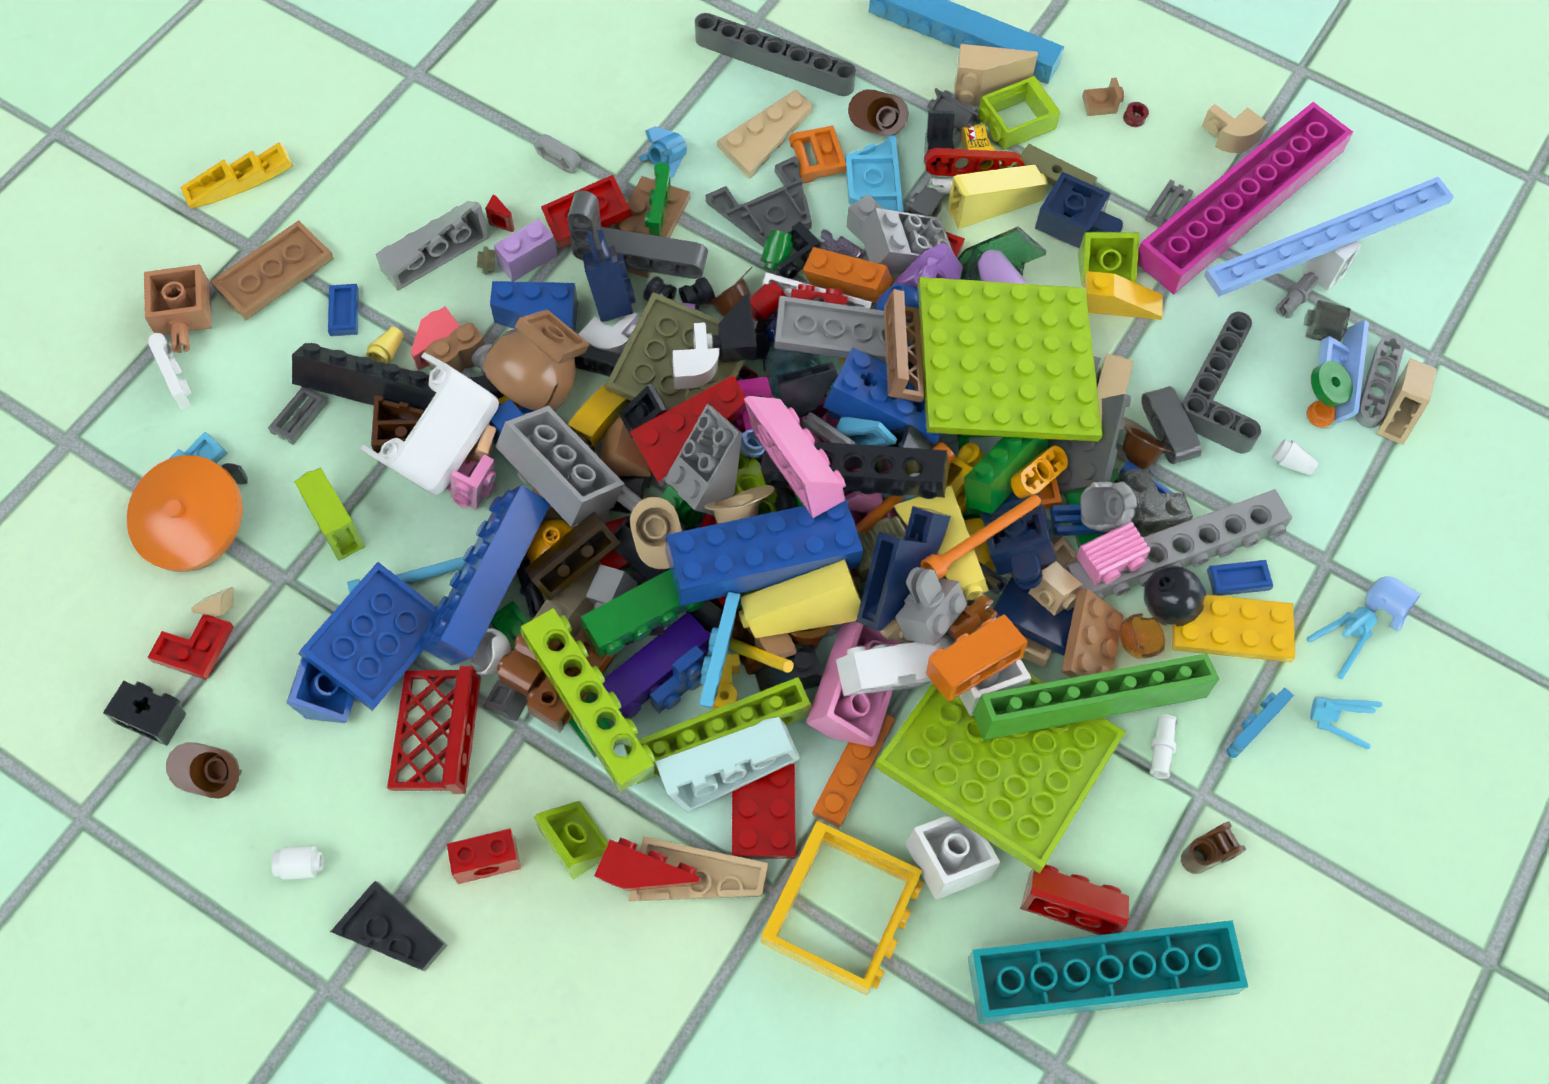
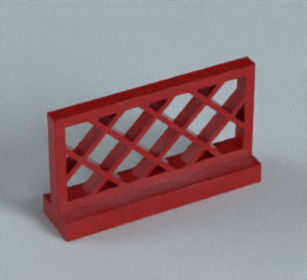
(460, 727)

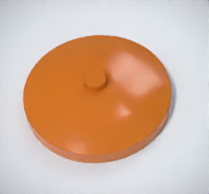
(184, 513)

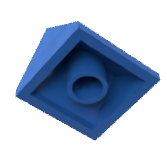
(318, 696)

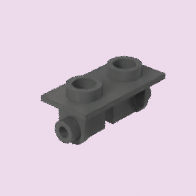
(964, 113)

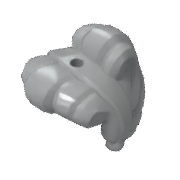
(1107, 505)

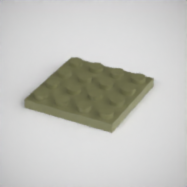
(649, 352)

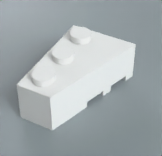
(885, 667)

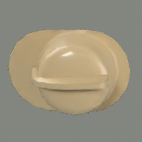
(740, 505)
(649, 525)

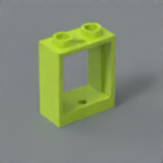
(1036, 98)
(329, 513)

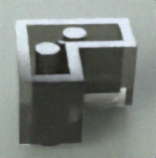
(1154, 510)

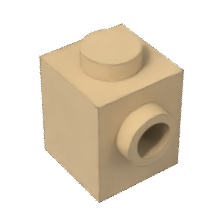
(1057, 589)

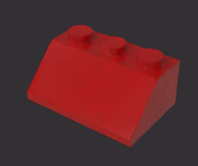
(1076, 901)

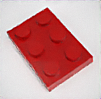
(612, 208)
(765, 817)

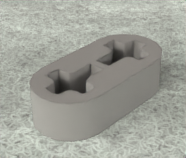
(557, 153)

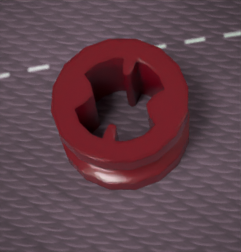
(1132, 120)

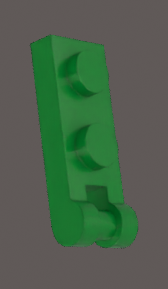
(658, 199)

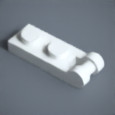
(170, 370)

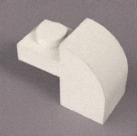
(610, 338)
(698, 365)

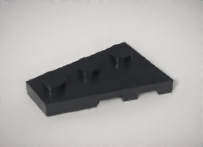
(390, 928)

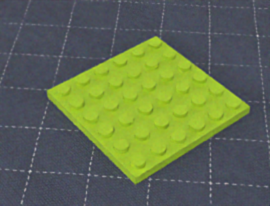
(1007, 360)
(1005, 788)

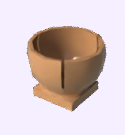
(535, 361)

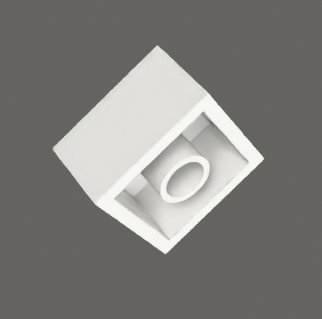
(951, 856)

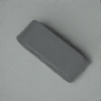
(1171, 424)

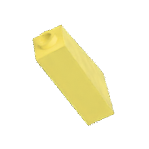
(994, 193)
(965, 569)
(803, 602)

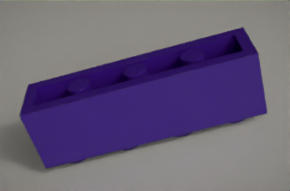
(653, 664)

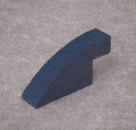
(892, 563)

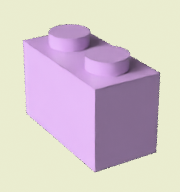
(525, 250)

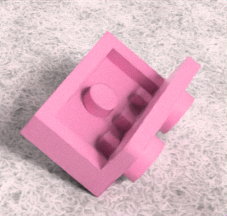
(472, 490)

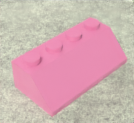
(795, 455)
(854, 716)

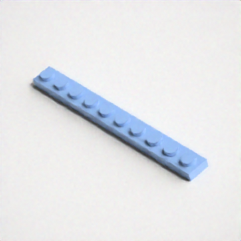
(1328, 236)

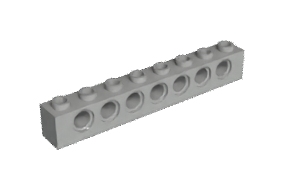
(1265, 508)

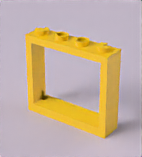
(825, 834)

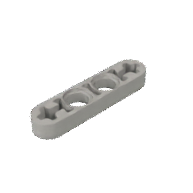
(1379, 380)

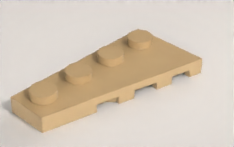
(720, 874)

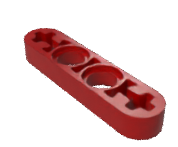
(974, 157)

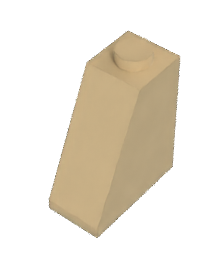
(1407, 401)

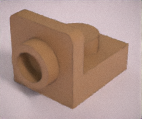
(1103, 100)

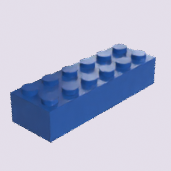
(759, 551)
(485, 575)

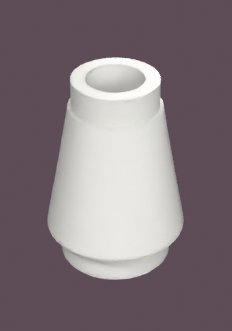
(1292, 456)

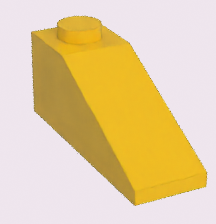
(1121, 297)

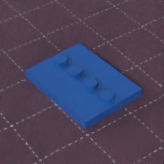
(371, 636)

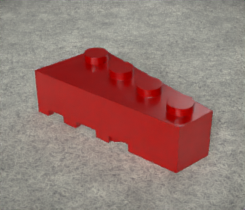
(665, 435)

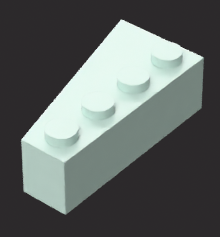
(726, 763)

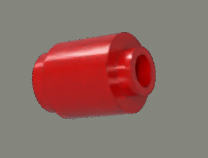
(765, 301)

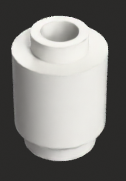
(297, 862)

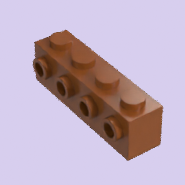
(544, 700)

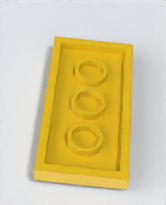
(1239, 629)

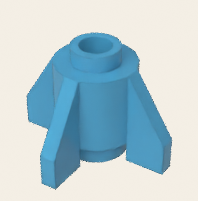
(666, 148)

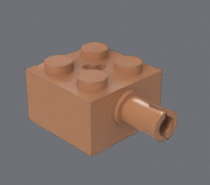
(177, 303)

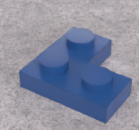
(685, 677)

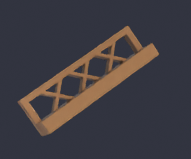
(897, 351)

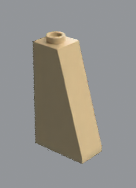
(1113, 377)

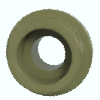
(486, 260)

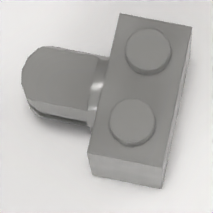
(930, 606)

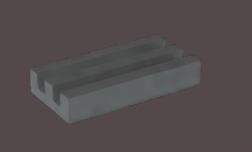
(1177, 191)
(301, 418)

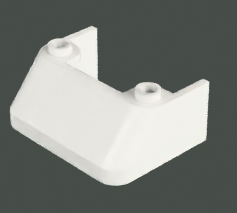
(443, 431)

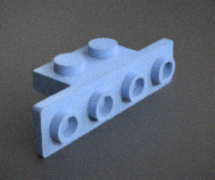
(1352, 357)

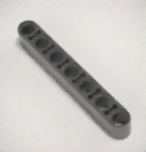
(775, 54)

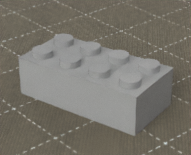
(559, 465)

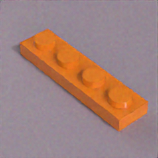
(849, 777)

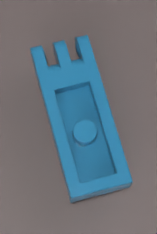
(1256, 723)

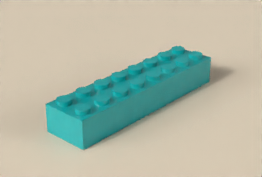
(1106, 972)

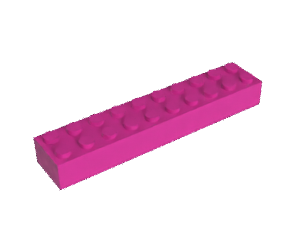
(1242, 197)

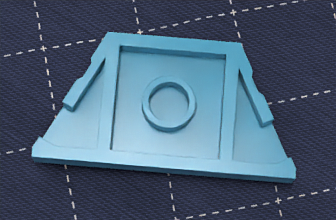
(875, 173)
(718, 650)

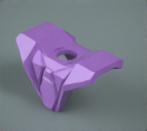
(932, 262)

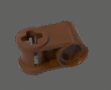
(1216, 846)

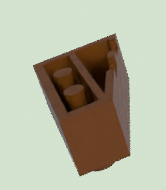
(392, 421)

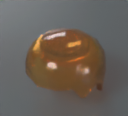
(1142, 636)

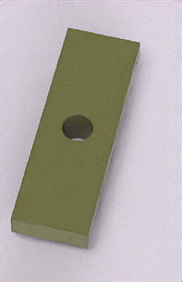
(1053, 166)

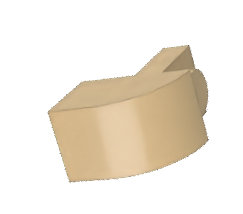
(1236, 133)

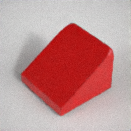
(499, 215)

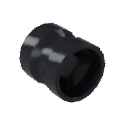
(698, 293)

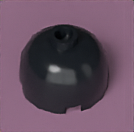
(1174, 595)

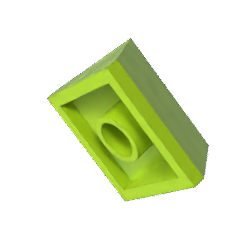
(1109, 254)
(572, 837)

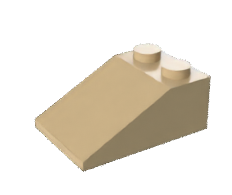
(989, 69)

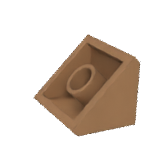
(622, 452)

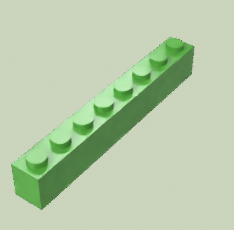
(1094, 696)

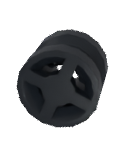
(657, 286)

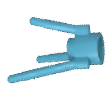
(1356, 624)
(1328, 710)

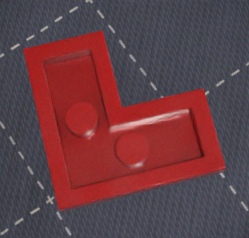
(198, 653)

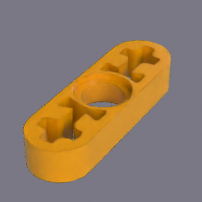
(1031, 473)

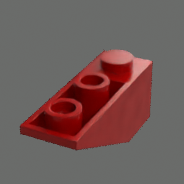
(635, 871)

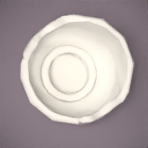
(490, 651)

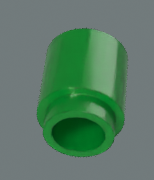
(776, 249)

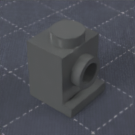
(925, 203)

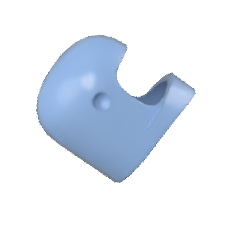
(1393, 597)

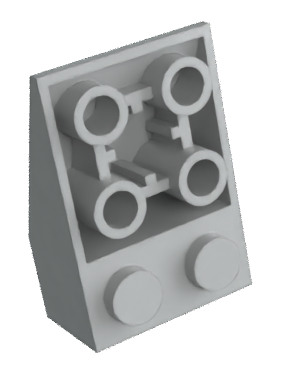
(900, 237)
(707, 461)

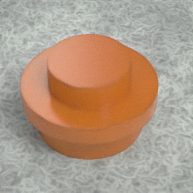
(1320, 414)

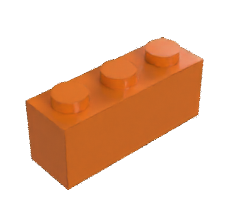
(852, 275)
(975, 657)

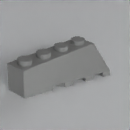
(433, 245)

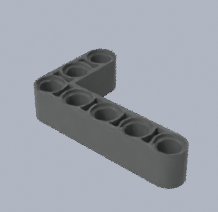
(639, 250)
(1202, 402)

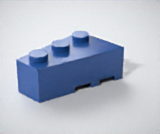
(519, 299)

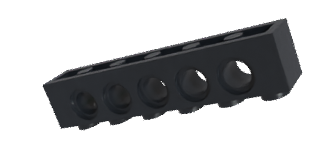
(871, 461)

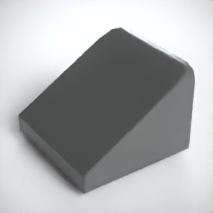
(505, 701)

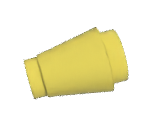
(385, 346)

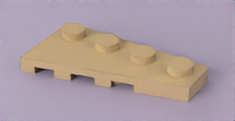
(759, 136)

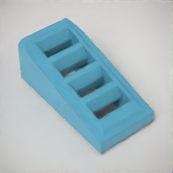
(866, 431)

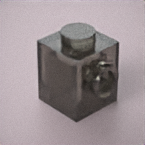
(1326, 320)

